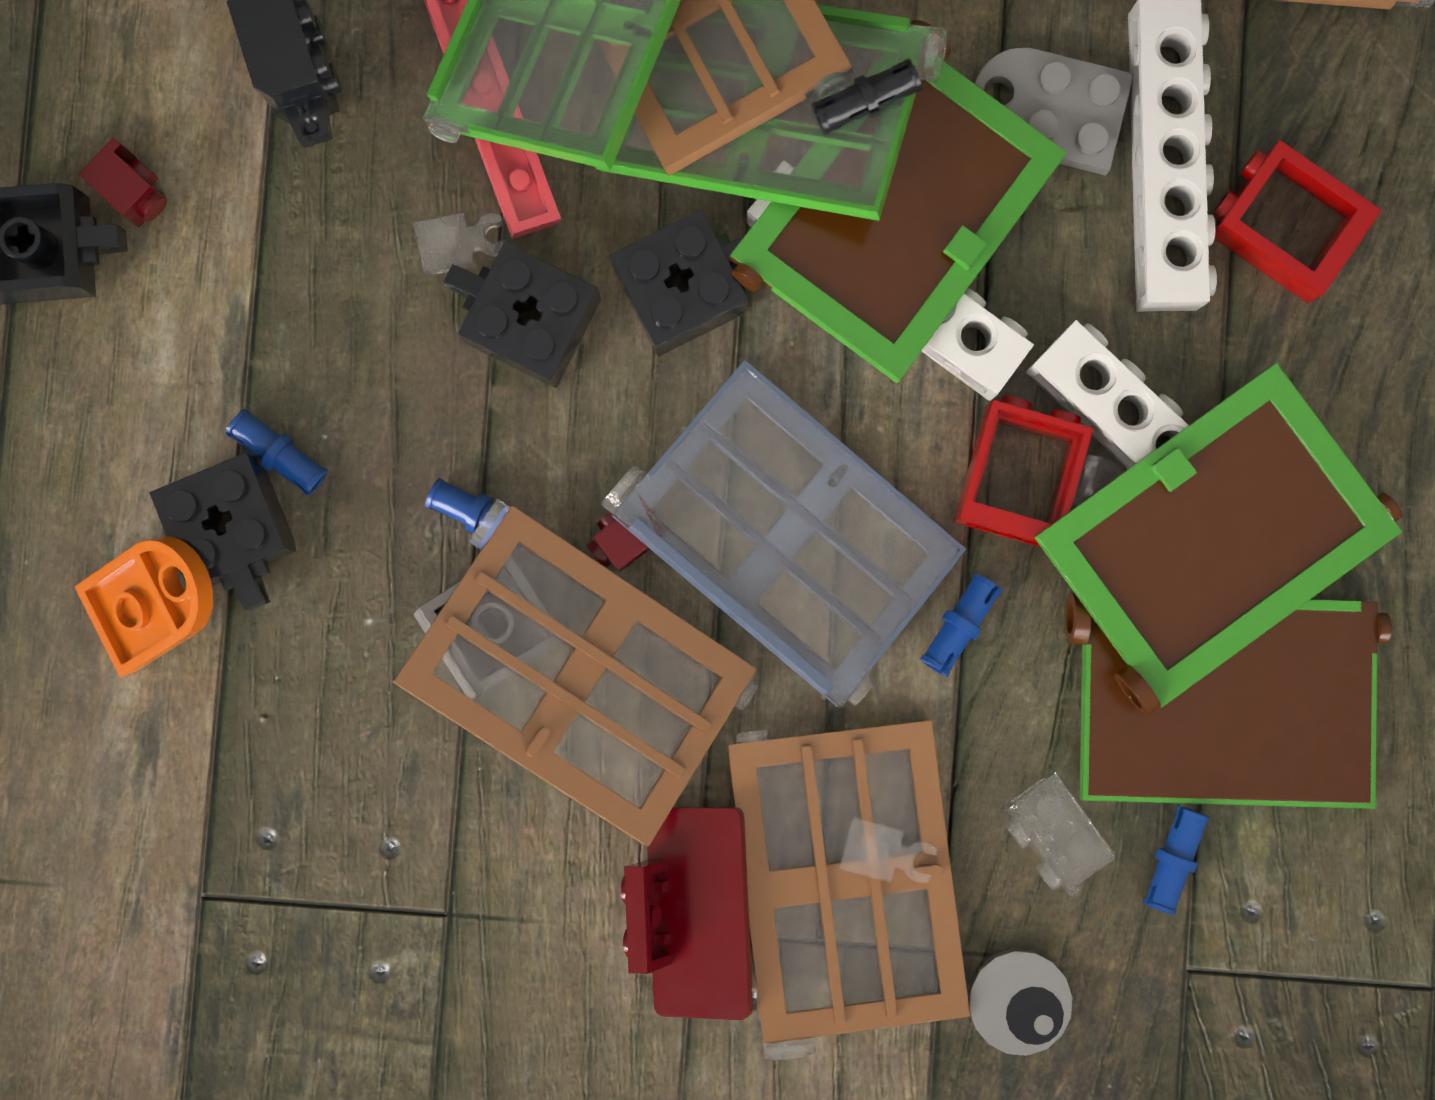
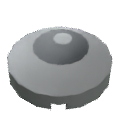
(1019, 1002)

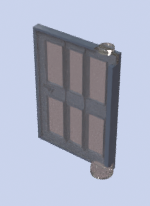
(788, 534)

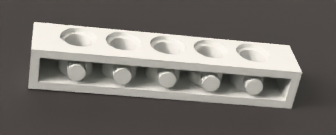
(1184, 29)
(981, 370)
(1059, 375)

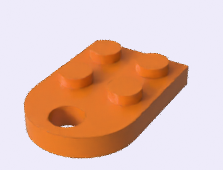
(142, 605)

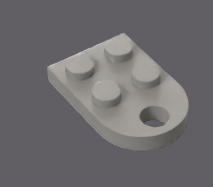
(1066, 101)

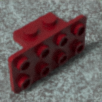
(692, 915)

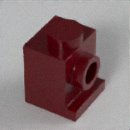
(124, 183)
(615, 544)

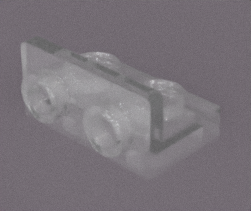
(1059, 834)

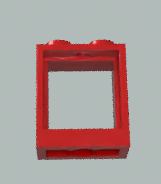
(1271, 260)
(1017, 414)

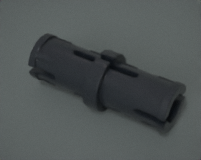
(867, 96)

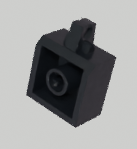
(288, 63)
(61, 240)
(692, 252)
(519, 284)
(254, 536)

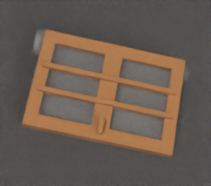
(734, 69)
(576, 674)
(829, 942)

